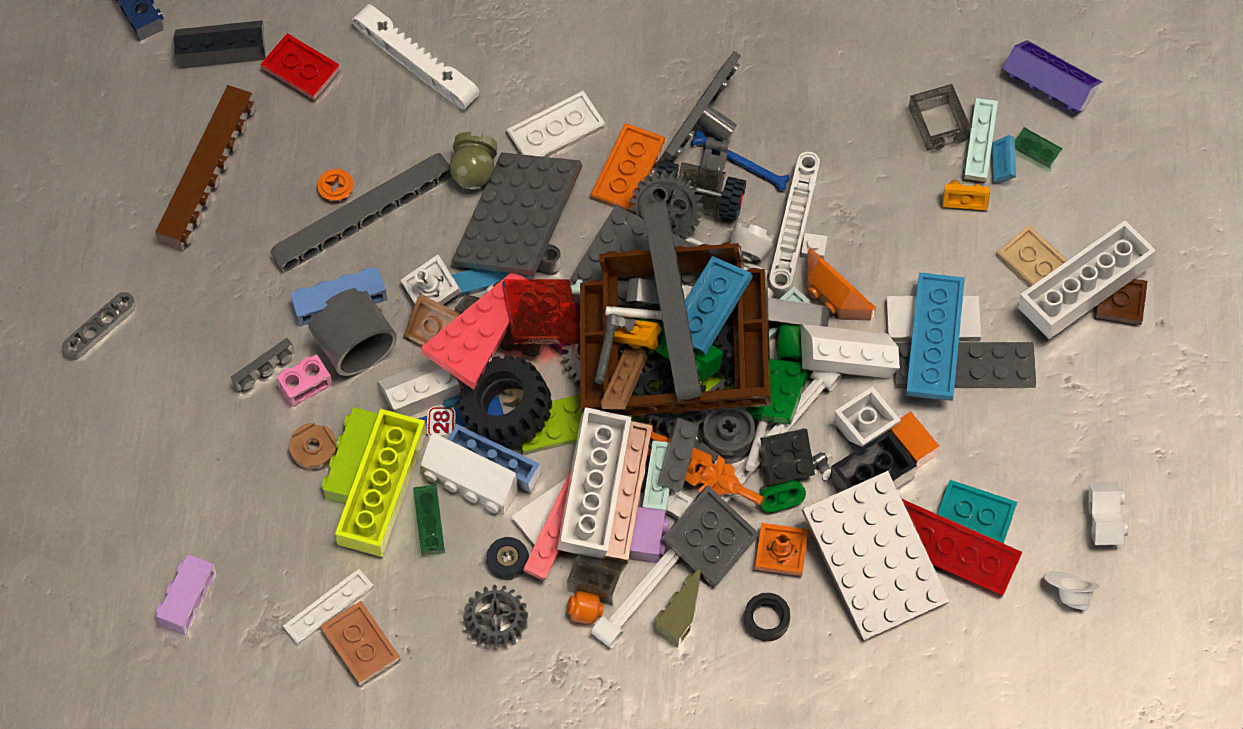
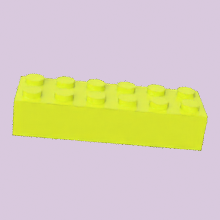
(381, 483)

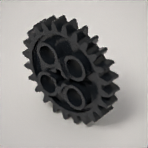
(650, 378)

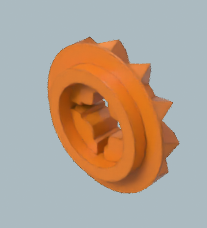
(330, 178)

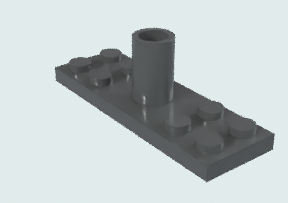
(704, 114)

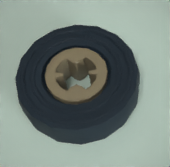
(504, 547)

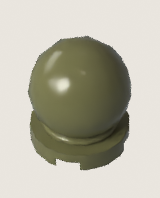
(473, 160)

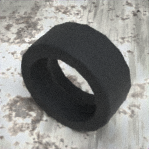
(767, 599)

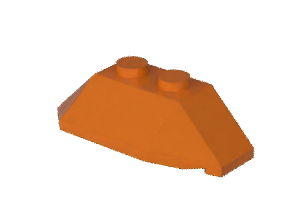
(834, 291)

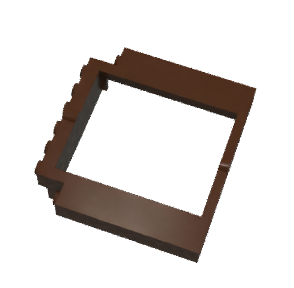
(749, 327)

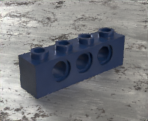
(145, 23)

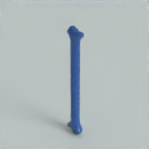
(779, 181)

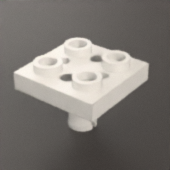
(427, 279)

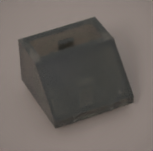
(597, 577)

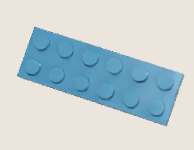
(935, 336)

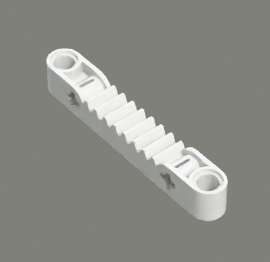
(443, 79)
(794, 224)

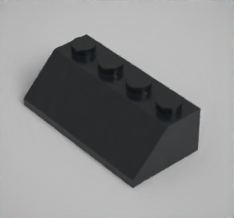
(219, 44)

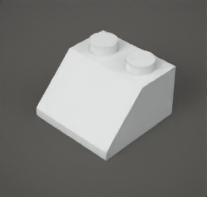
(865, 417)

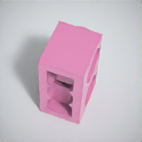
(307, 385)

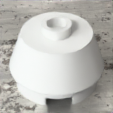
(753, 241)

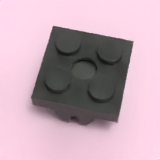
(787, 456)

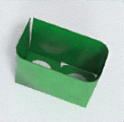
(789, 343)

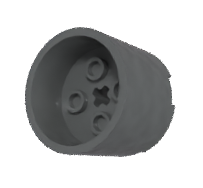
(352, 332)

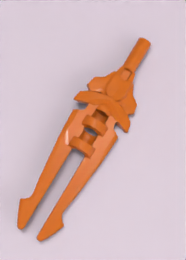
(718, 477)

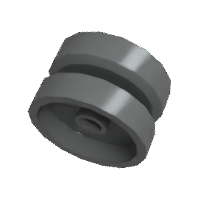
(729, 433)

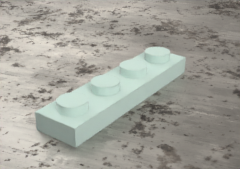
(981, 140)

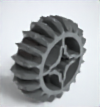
(505, 616)

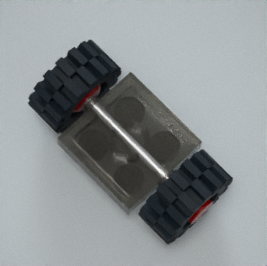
(710, 187)

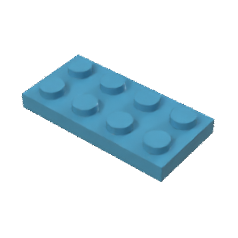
(714, 300)

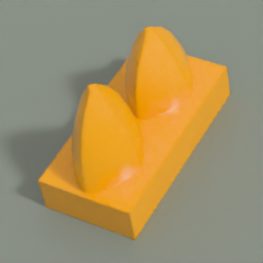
(966, 196)
(643, 334)

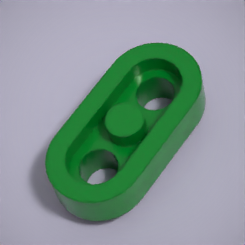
(781, 496)

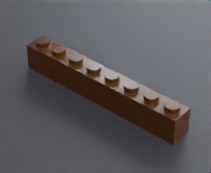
(205, 168)

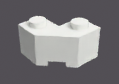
(1105, 509)

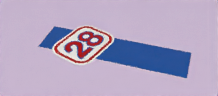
(444, 420)

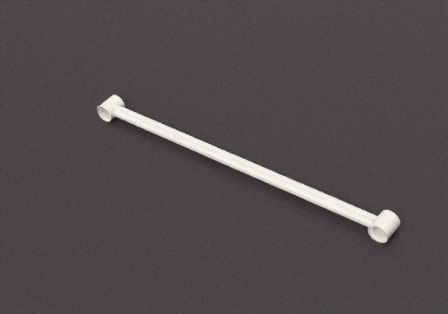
(609, 630)

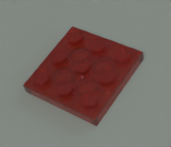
(541, 311)

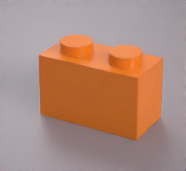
(915, 439)

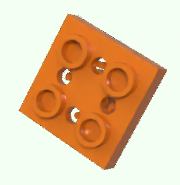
(782, 541)

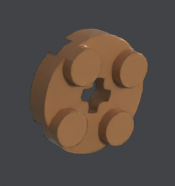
(300, 443)

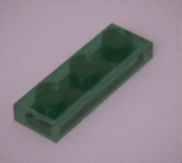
(429, 520)

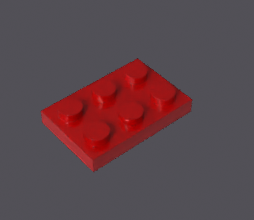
(300, 66)

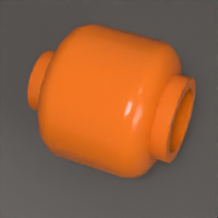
(584, 607)

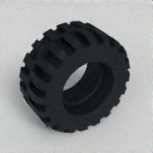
(521, 421)

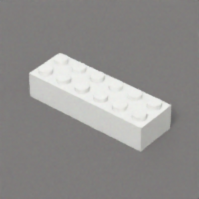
(1087, 279)
(594, 483)

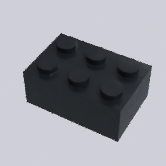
(872, 460)

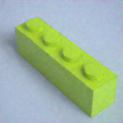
(349, 454)

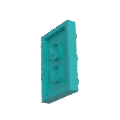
(978, 510)

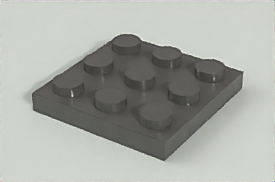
(710, 536)

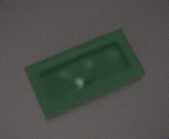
(1037, 148)

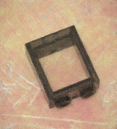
(936, 98)

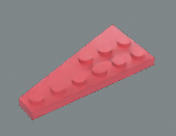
(472, 337)

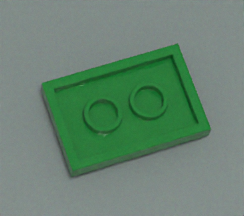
(786, 390)

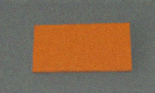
(627, 164)

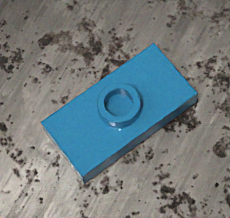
(1004, 159)

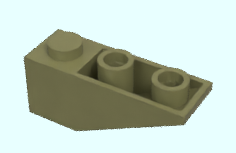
(678, 618)

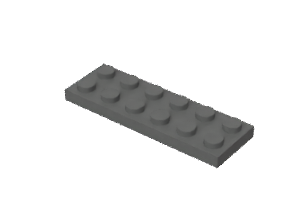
(984, 365)

